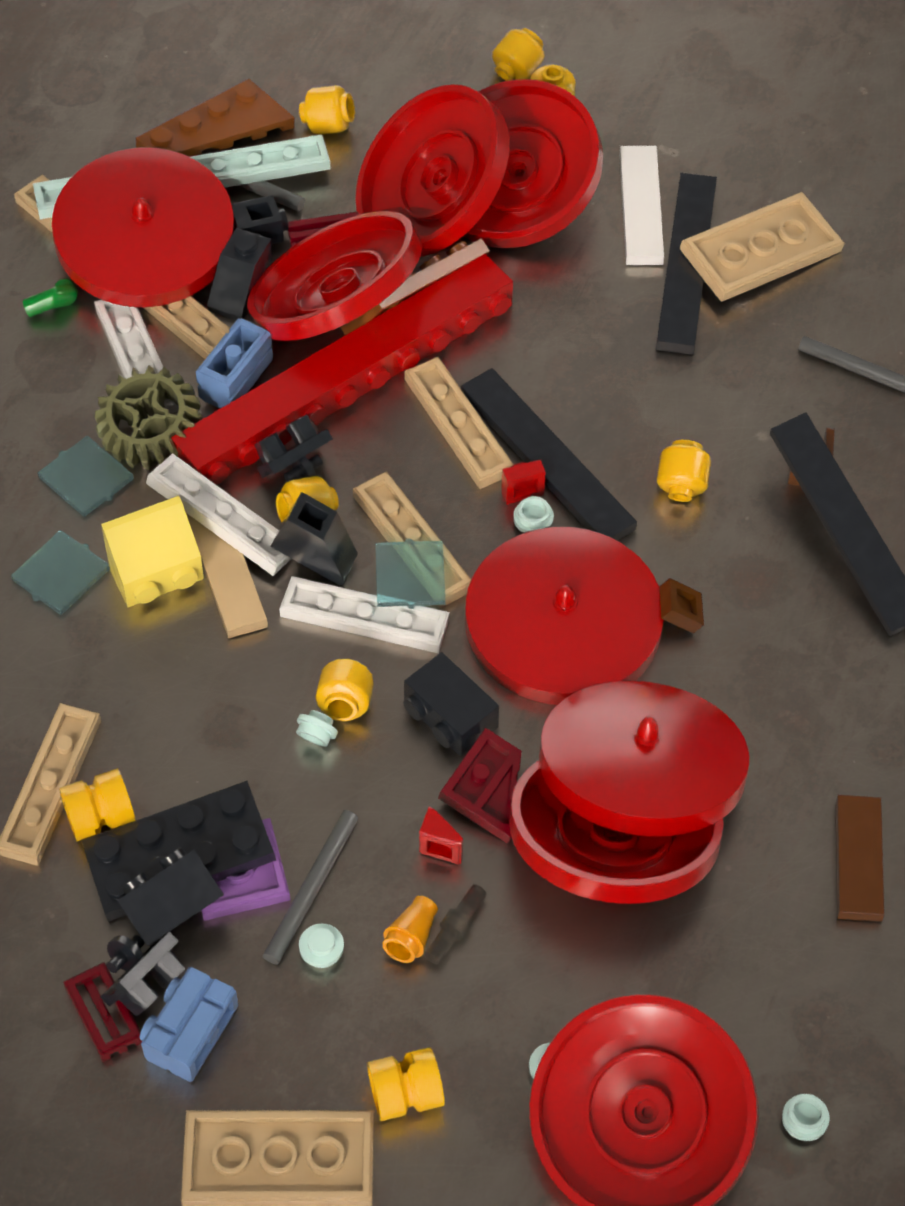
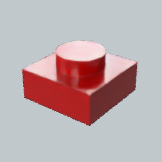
(523, 481)

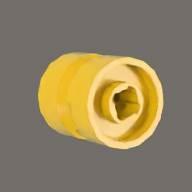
(97, 804)
(405, 1084)

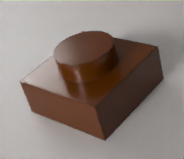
(681, 605)

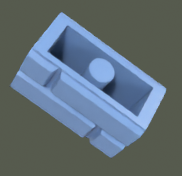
(234, 364)
(189, 1023)

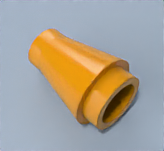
(409, 932)

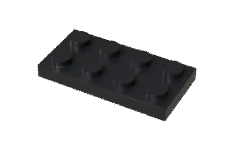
(219, 826)

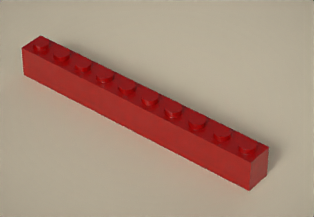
(347, 368)

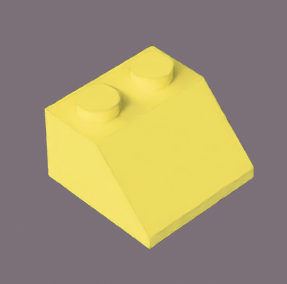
(152, 552)

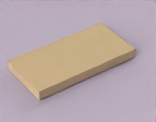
(761, 246)
(278, 1158)

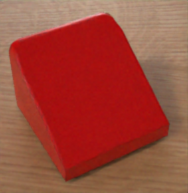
(440, 839)

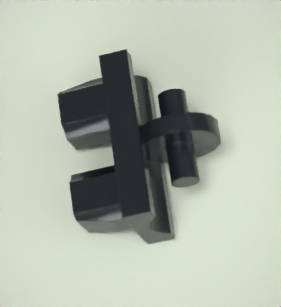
(276, 457)
(130, 986)

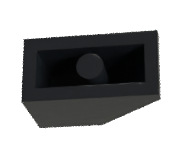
(237, 272)

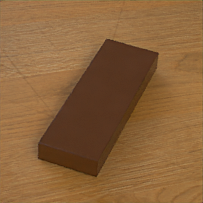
(859, 858)

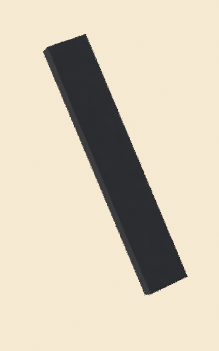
(683, 282)
(535, 441)
(844, 519)

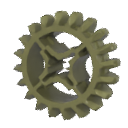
(139, 399)

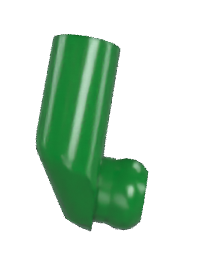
(59, 296)

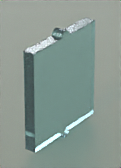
(85, 476)
(60, 572)
(410, 573)

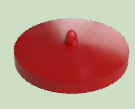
(437, 164)
(550, 164)
(142, 227)
(335, 275)
(562, 613)
(643, 758)
(603, 861)
(644, 1106)

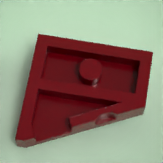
(485, 784)

